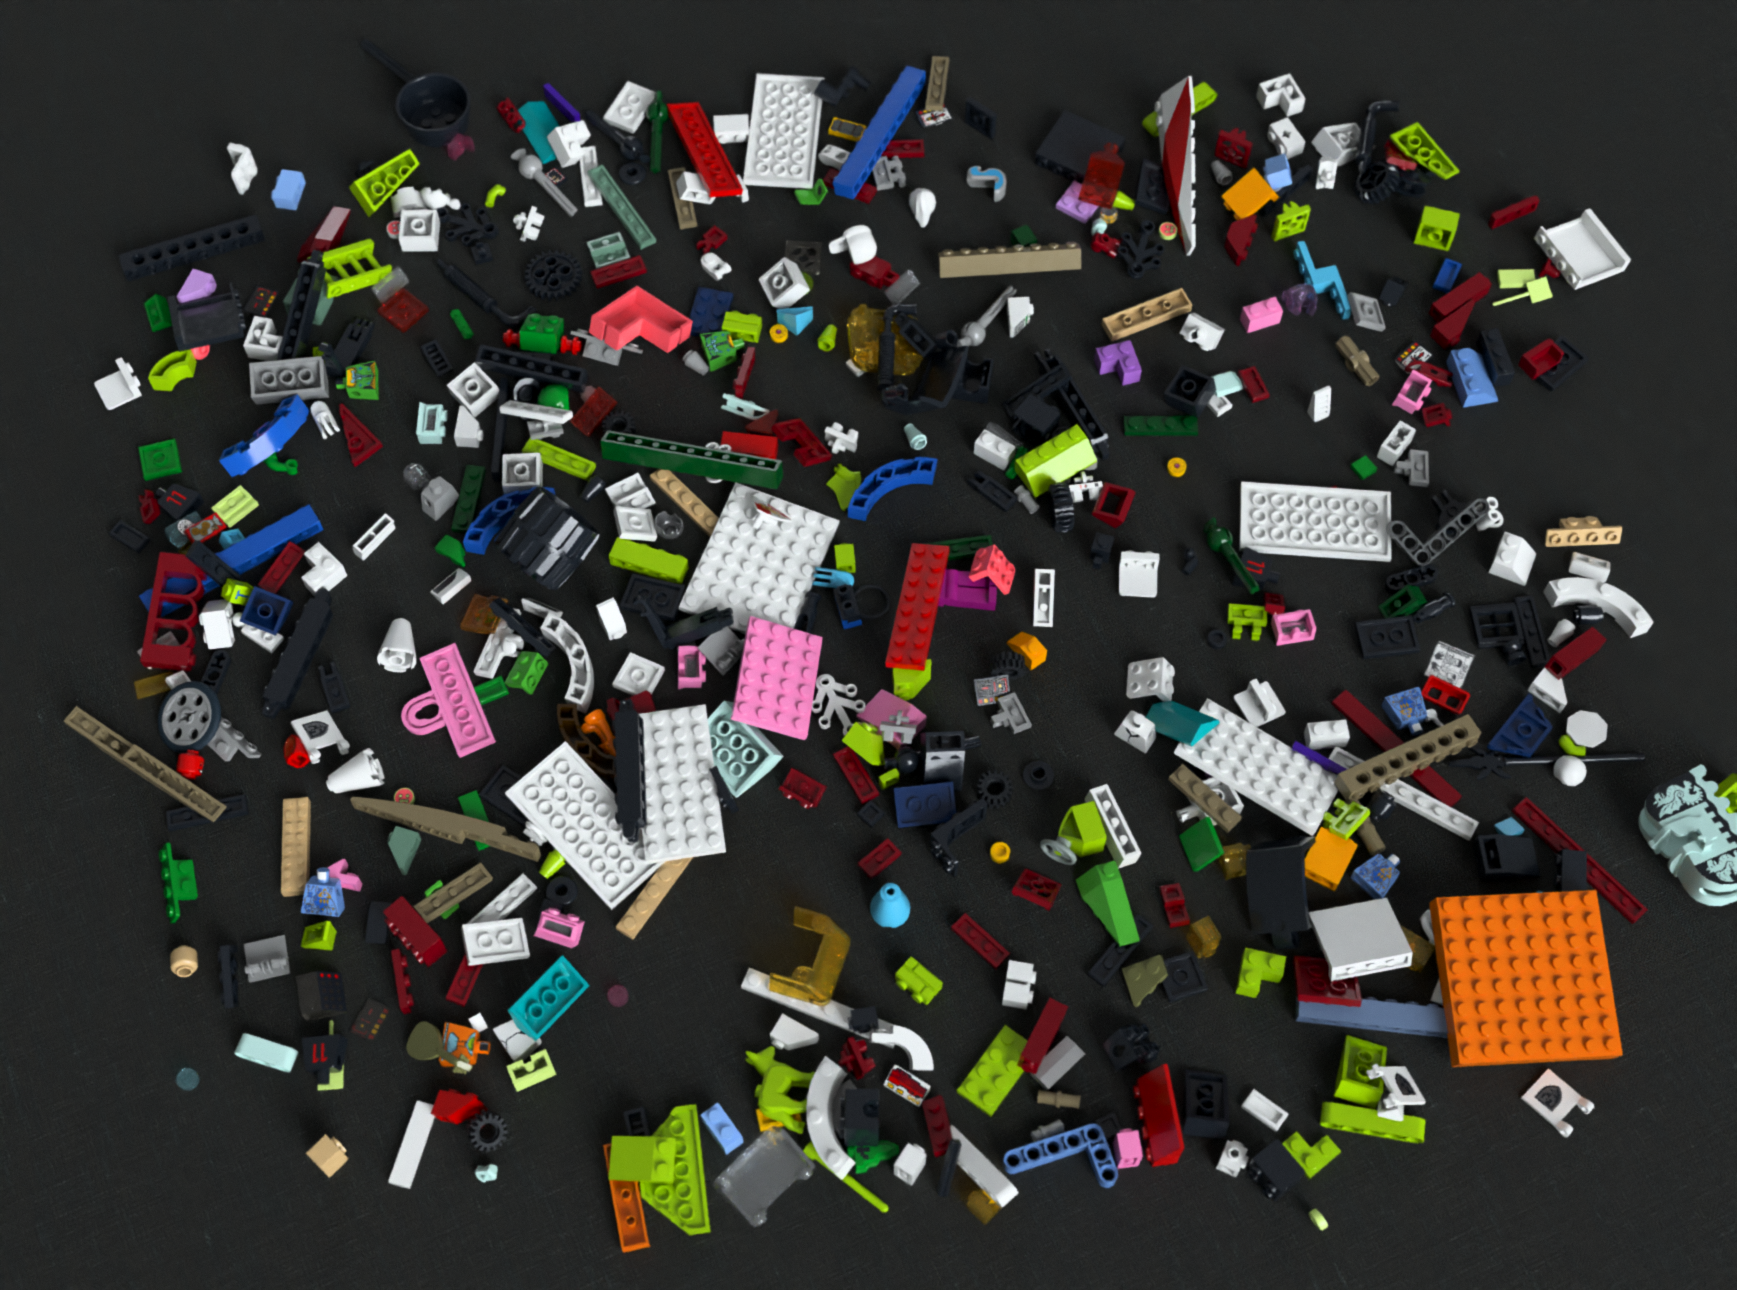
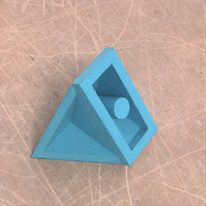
(795, 318)

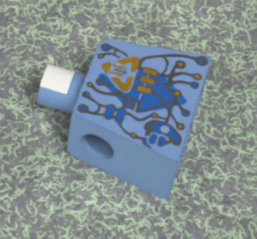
(1406, 710)
(1377, 875)
(323, 895)

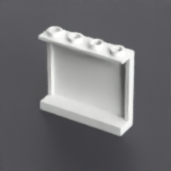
(1583, 250)
(1360, 939)

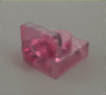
(458, 145)

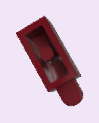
(874, 272)

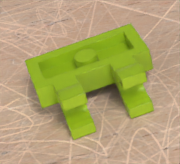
(1247, 615)
(1349, 818)

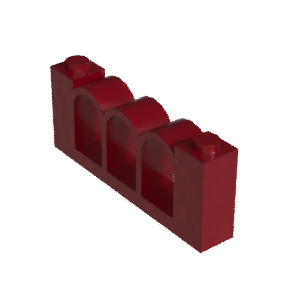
(168, 656)

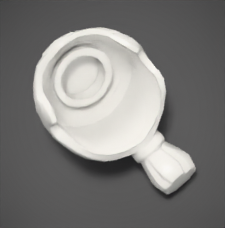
(437, 199)

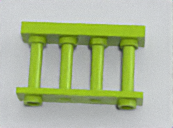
(350, 254)

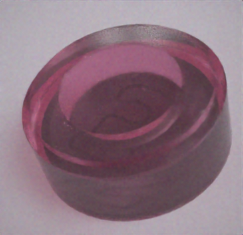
(617, 996)

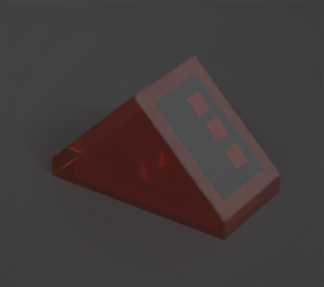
(763, 425)

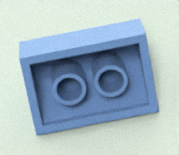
(1471, 378)

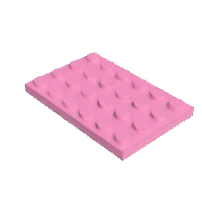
(777, 678)

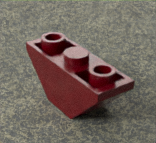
(1240, 237)

